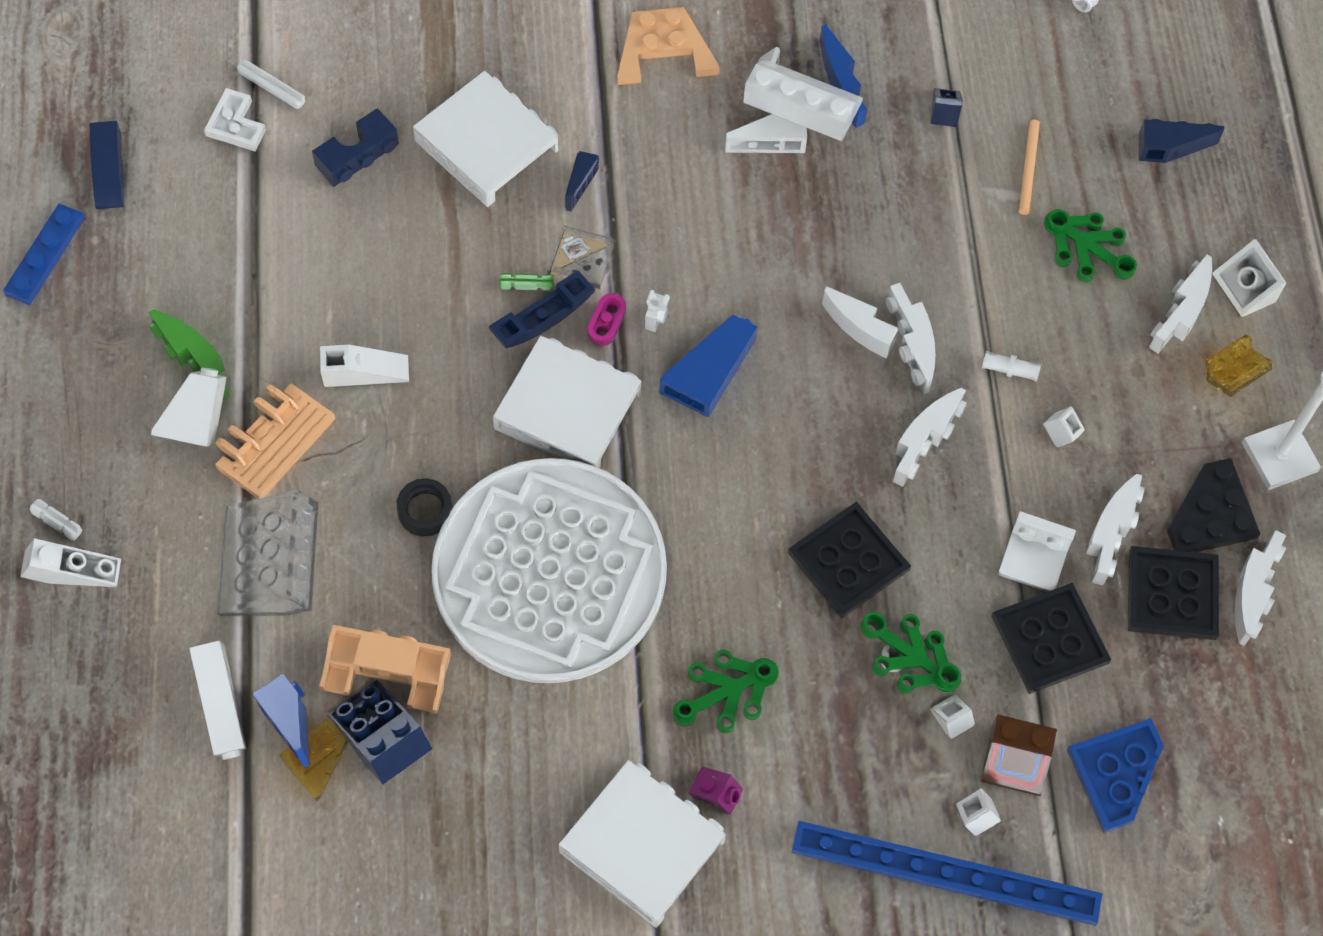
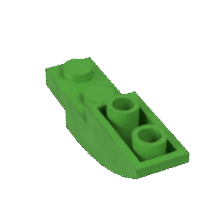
(185, 344)

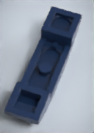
(545, 313)

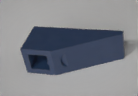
(1171, 140)

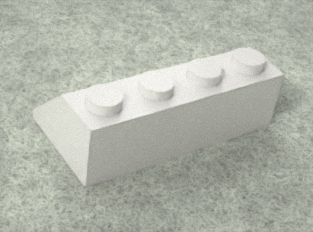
(801, 99)

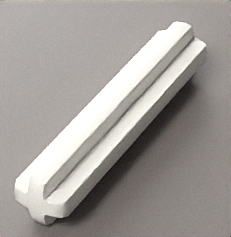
(271, 84)

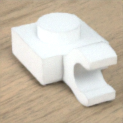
(656, 310)

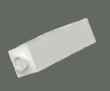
(218, 699)

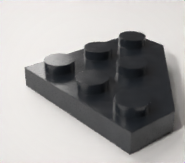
(1213, 511)

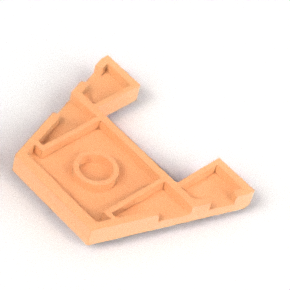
(661, 35)

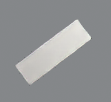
(860, 322)

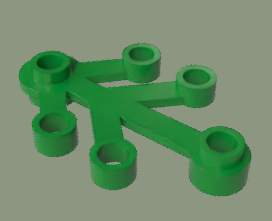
(1087, 242)
(913, 656)
(729, 688)

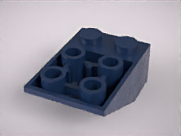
(380, 731)

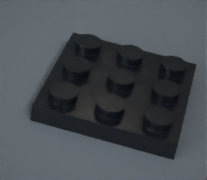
(849, 559)
(1173, 593)
(1051, 638)

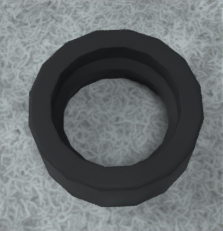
(418, 487)

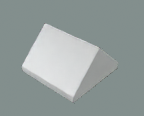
(1250, 279)

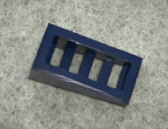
(583, 172)

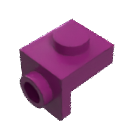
(716, 788)

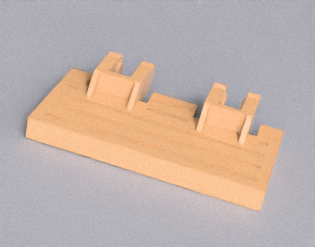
(273, 445)

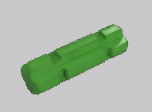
(526, 281)

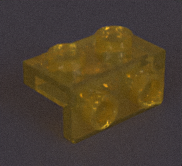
(1236, 366)

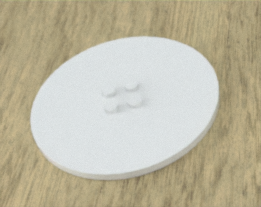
(549, 570)

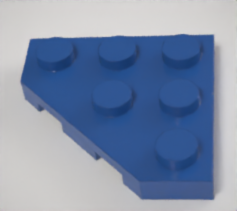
(1117, 771)

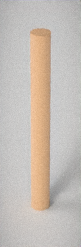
(1029, 166)

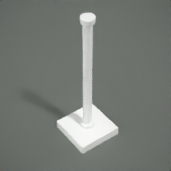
(1282, 451)

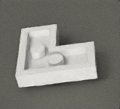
(229, 122)

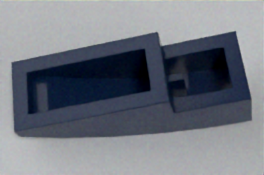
(106, 164)

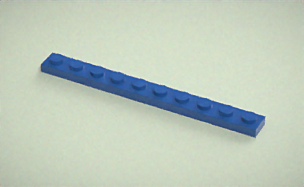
(947, 873)

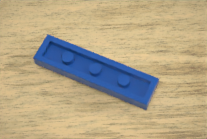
(44, 254)

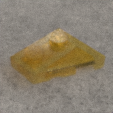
(325, 750)

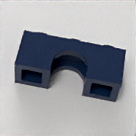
(341, 161)

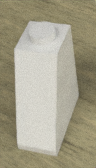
(194, 409)

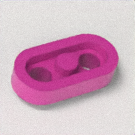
(606, 321)

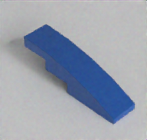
(840, 68)

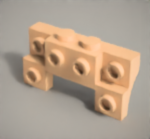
(388, 659)

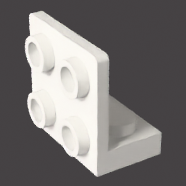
(1036, 552)

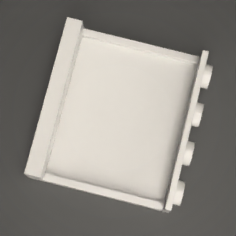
(484, 136)
(566, 402)
(642, 842)

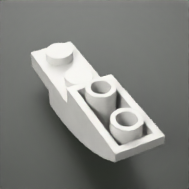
(1186, 305)
(918, 337)
(926, 430)
(1112, 526)
(1253, 590)

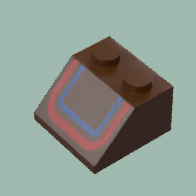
(1018, 755)

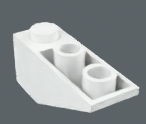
(361, 366)
(68, 565)

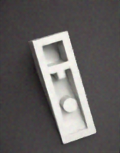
(767, 135)

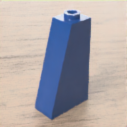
(709, 367)

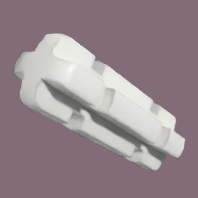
(55, 519)

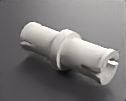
(1011, 366)

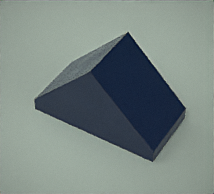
(946, 107)

